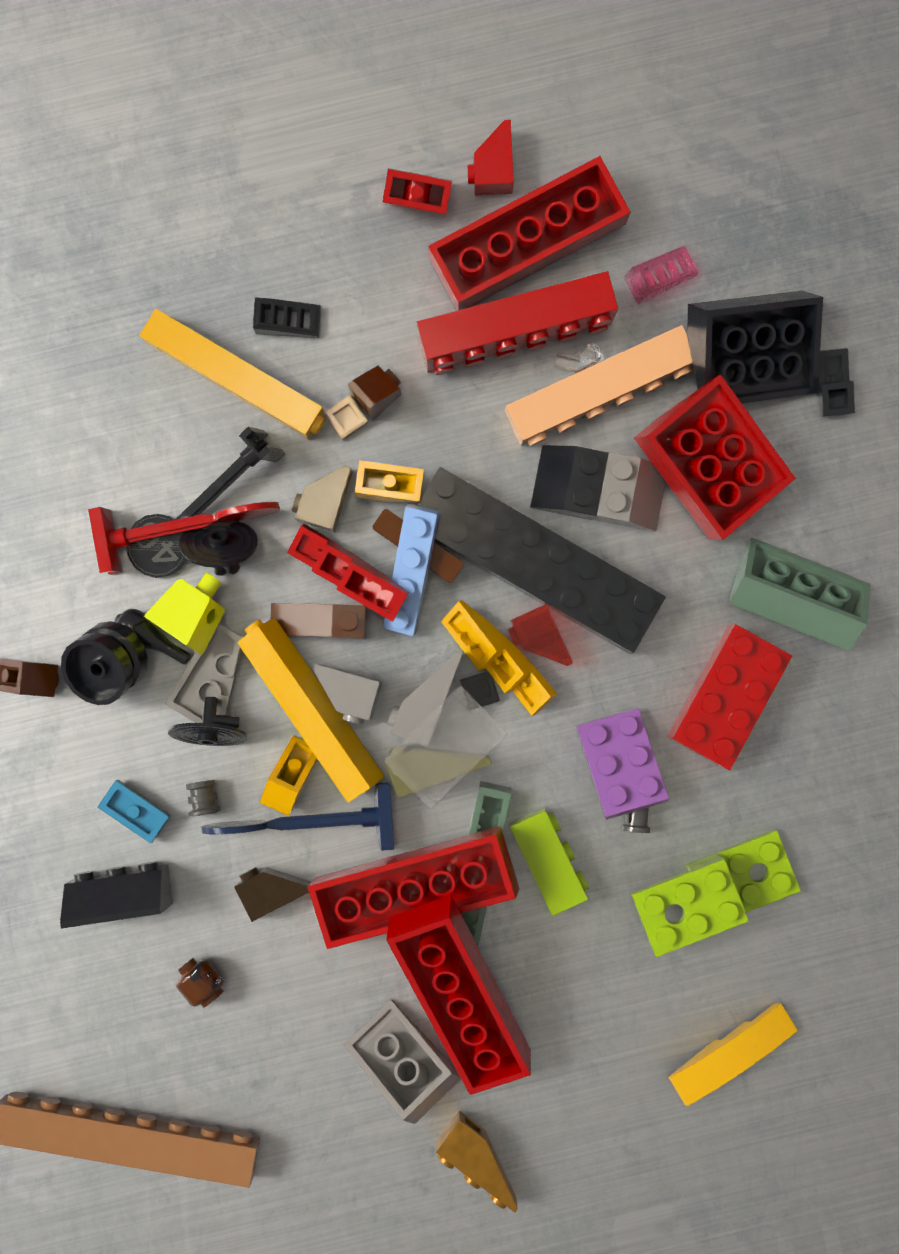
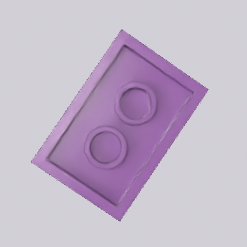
(622, 763)

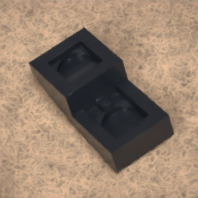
(834, 385)

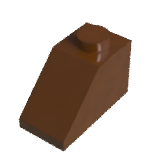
(375, 390)
(28, 677)

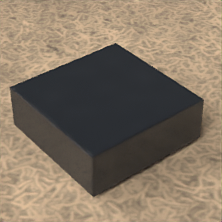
(481, 688)

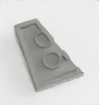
(208, 676)

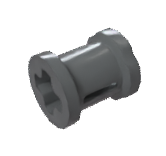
(637, 821)

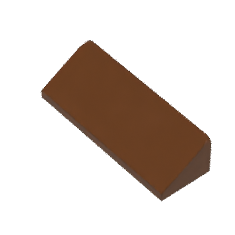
(441, 561)

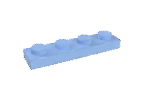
(413, 565)

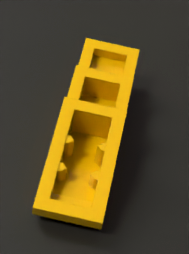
(502, 659)
(733, 1054)

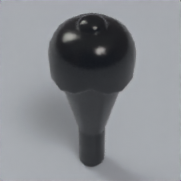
(150, 635)

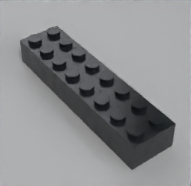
(540, 562)

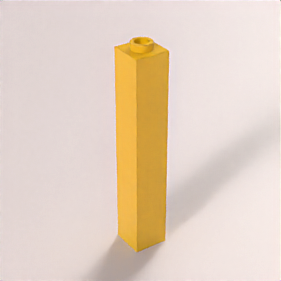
(233, 374)
(310, 708)

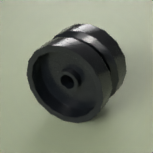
(104, 663)

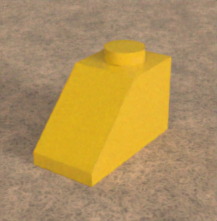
(388, 482)
(289, 776)

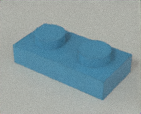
(134, 811)

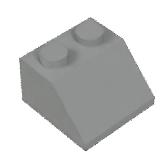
(630, 493)
(349, 692)

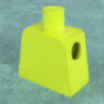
(189, 612)

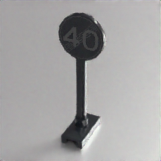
(162, 554)

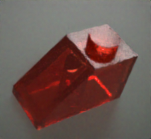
(539, 636)

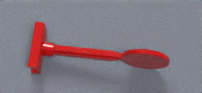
(109, 539)

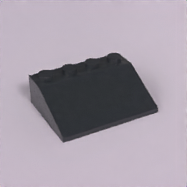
(758, 344)

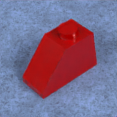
(493, 163)

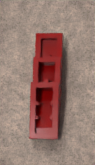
(348, 572)

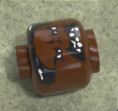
(200, 982)

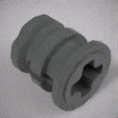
(202, 798)

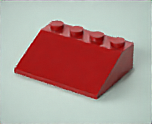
(715, 458)

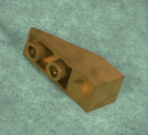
(471, 1152)

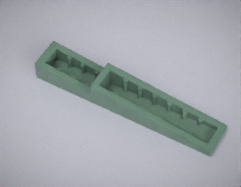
(488, 813)

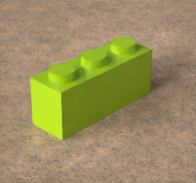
(549, 861)

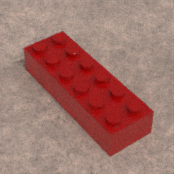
(529, 234)
(517, 323)
(362, 898)
(459, 995)

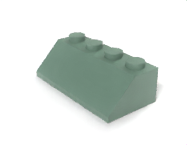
(801, 594)

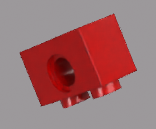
(417, 191)

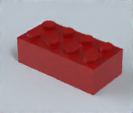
(729, 696)

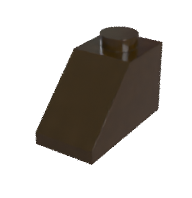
(268, 890)

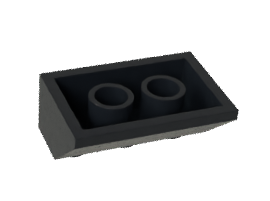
(116, 895)

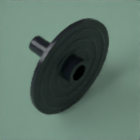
(219, 546)
(213, 731)

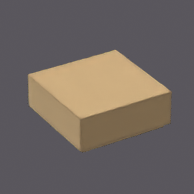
(346, 417)

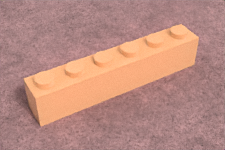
(600, 386)

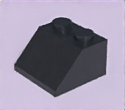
(569, 480)

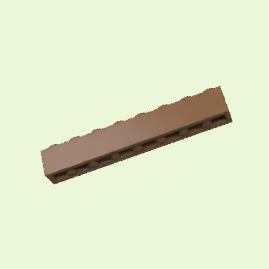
(128, 1139)

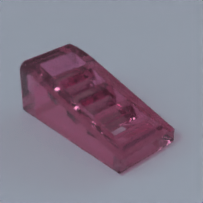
(642, 282)

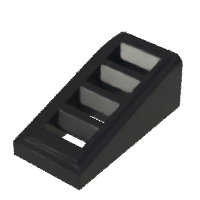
(288, 307)

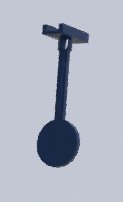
(377, 816)

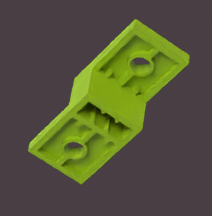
(715, 893)

